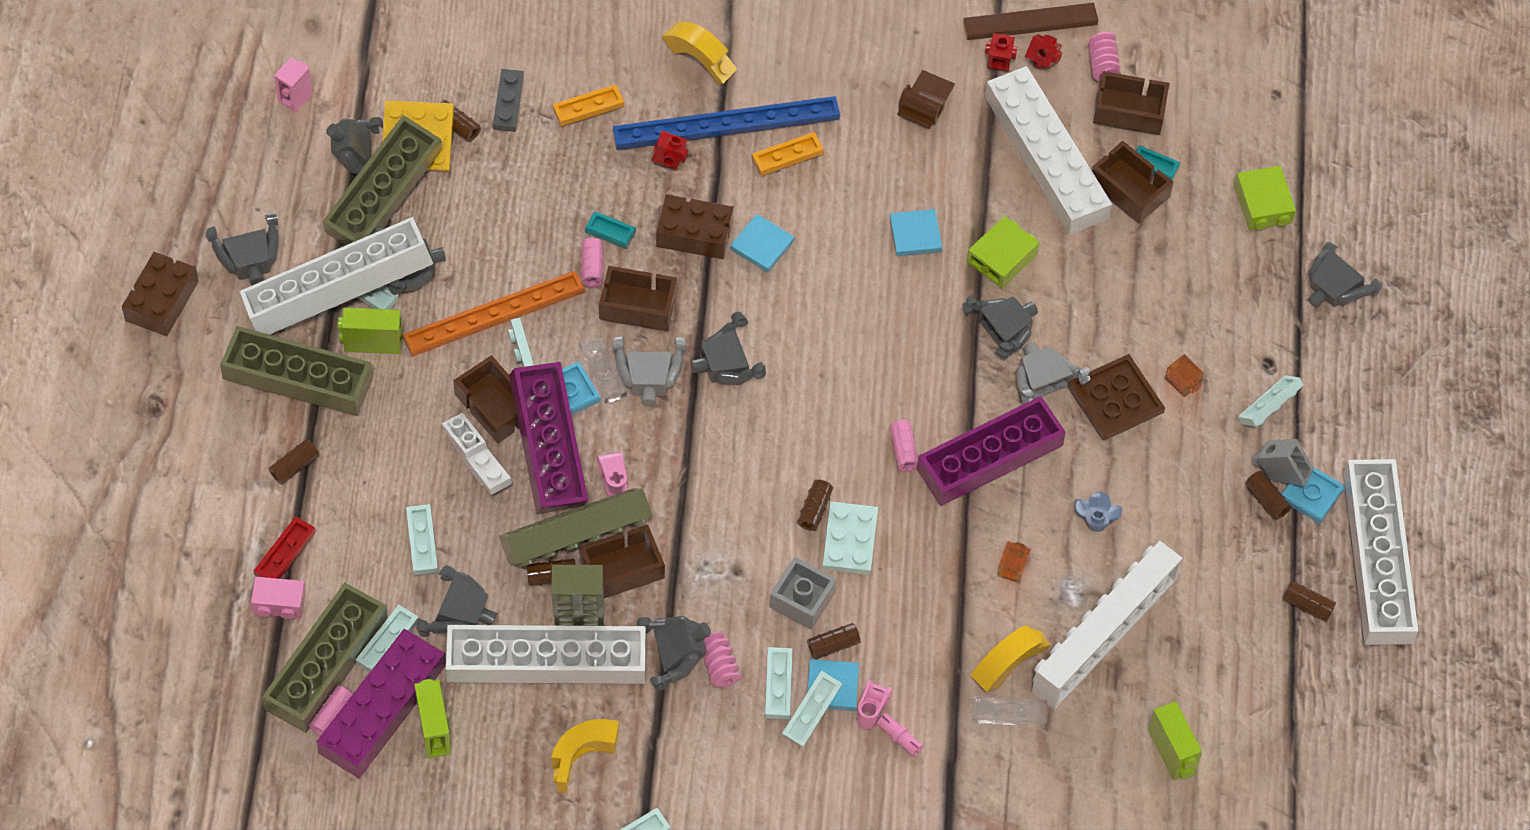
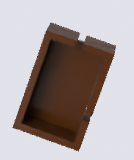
(1124, 106)
(1129, 181)
(694, 226)
(160, 294)
(632, 301)
(490, 397)
(627, 566)

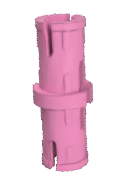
(900, 734)

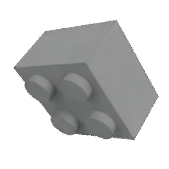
(803, 593)

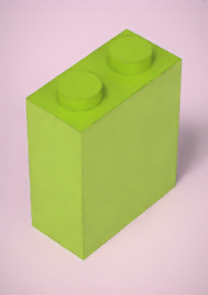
(1264, 198)
(1003, 252)
(371, 330)
(432, 718)
(1175, 741)

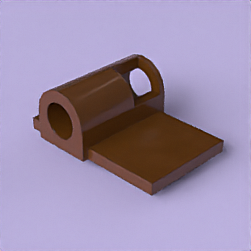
(925, 99)

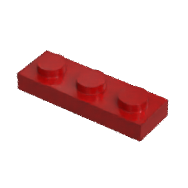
(285, 549)

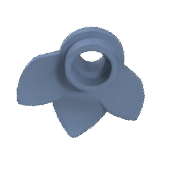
(1098, 511)

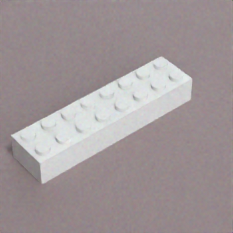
(1048, 150)
(336, 277)
(1380, 552)
(1106, 624)
(545, 654)

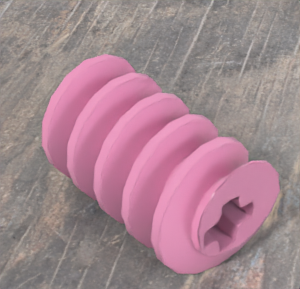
(1103, 54)
(720, 661)

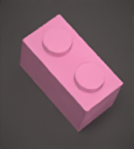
(293, 84)
(278, 597)

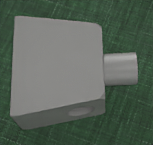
(1284, 462)

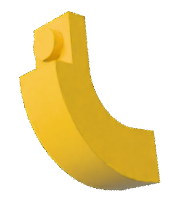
(702, 45)
(1007, 656)
(581, 739)

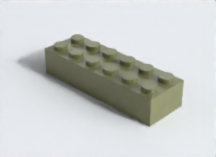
(383, 182)
(296, 370)
(574, 526)
(578, 595)
(324, 656)

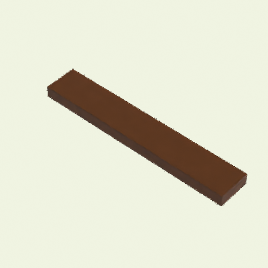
(1030, 21)

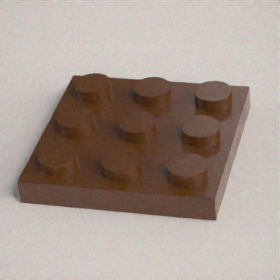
(1117, 397)

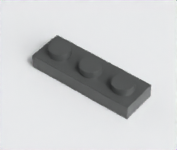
(508, 100)

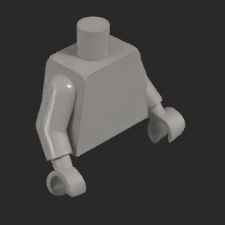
(648, 372)
(1045, 372)

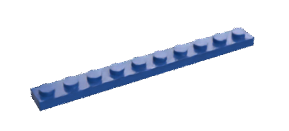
(728, 122)

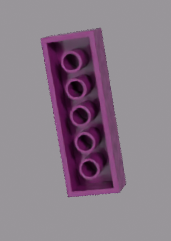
(548, 437)
(990, 450)
(380, 703)

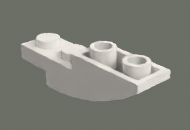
(475, 454)

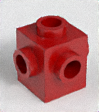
(1037, 49)
(1000, 51)
(669, 150)

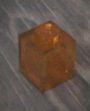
(1184, 376)
(1013, 561)

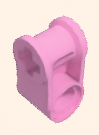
(613, 472)
(874, 701)

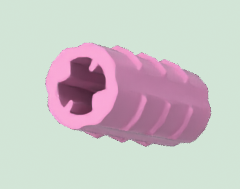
(592, 262)
(904, 445)
(330, 709)

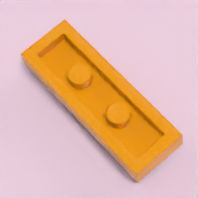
(588, 105)
(787, 154)

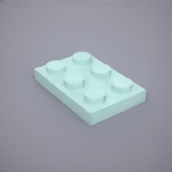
(850, 538)

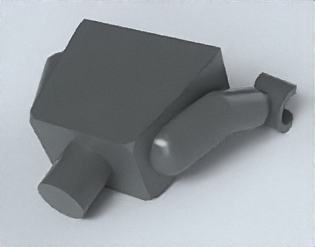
(352, 141)
(248, 253)
(419, 278)
(1336, 280)
(1004, 321)
(725, 357)
(461, 605)
(679, 646)

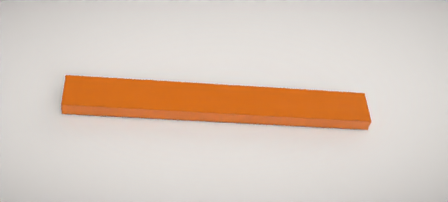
(493, 313)

